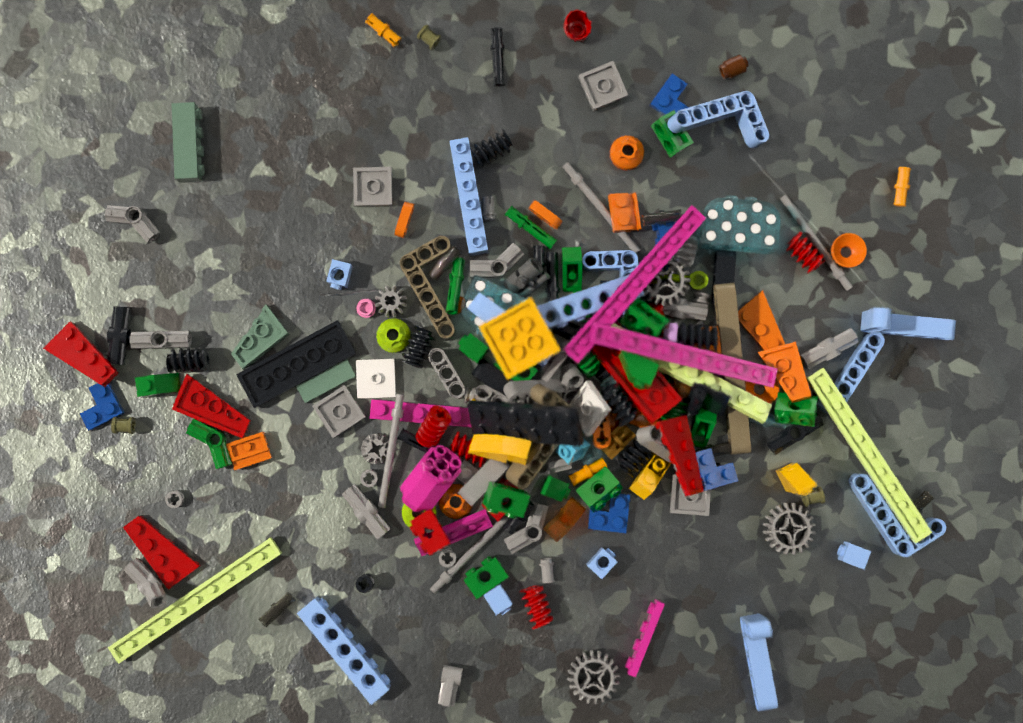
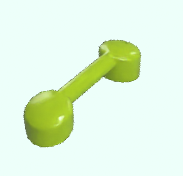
(698, 279)

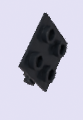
(707, 399)

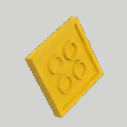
(519, 338)

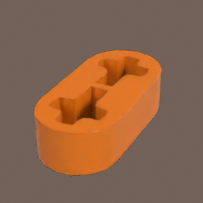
(545, 214)
(404, 219)
(606, 434)

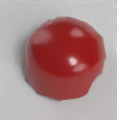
(577, 25)

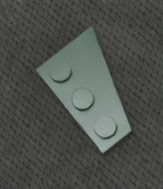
(261, 337)

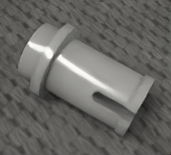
(489, 208)
(547, 570)

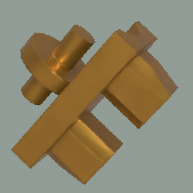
(619, 439)

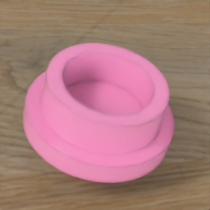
(366, 308)

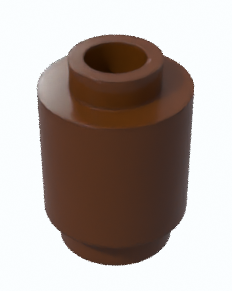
(733, 67)

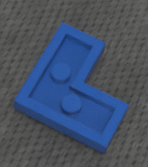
(667, 97)
(106, 408)
(711, 474)
(613, 520)

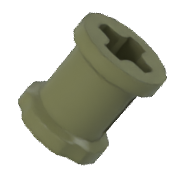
(429, 37)
(123, 425)
(814, 497)

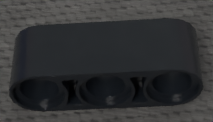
(723, 269)
(490, 376)

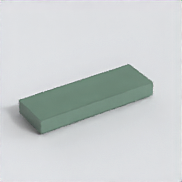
(326, 381)

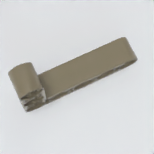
(425, 287)
(539, 453)

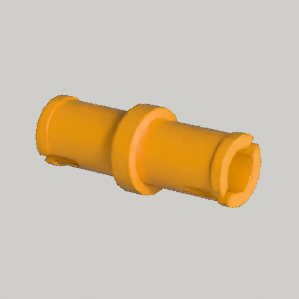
(383, 30)
(902, 186)
(587, 471)

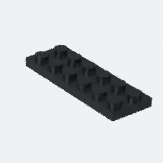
(296, 364)
(527, 421)

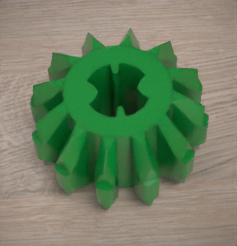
(588, 365)

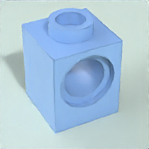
(334, 268)
(853, 555)
(599, 570)
(498, 600)

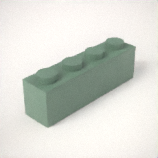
(187, 142)

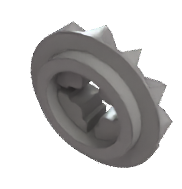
(367, 445)

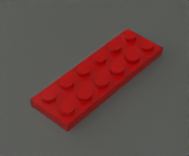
(652, 401)

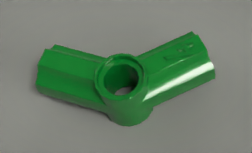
(205, 434)

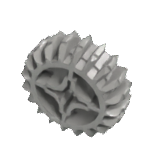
(671, 285)
(790, 536)
(603, 690)

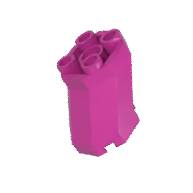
(430, 478)

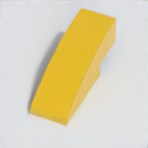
(500, 448)

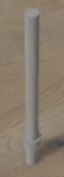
(577, 179)
(838, 273)
(397, 413)
(447, 576)

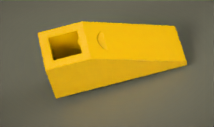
(649, 476)
(795, 479)

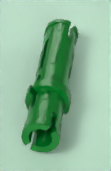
(524, 222)
(456, 278)

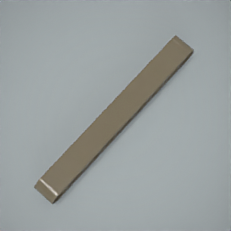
(730, 342)

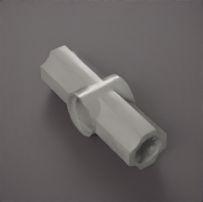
(685, 309)
(172, 339)
(829, 348)
(366, 511)

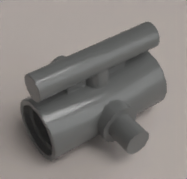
(526, 278)

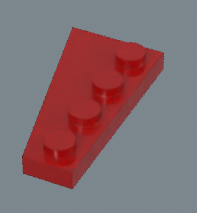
(80, 353)
(204, 405)
(680, 444)
(164, 557)

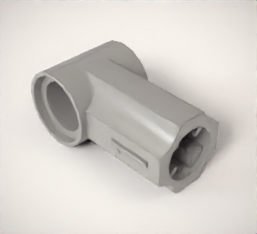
(450, 680)

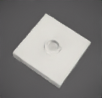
(376, 378)
(591, 407)

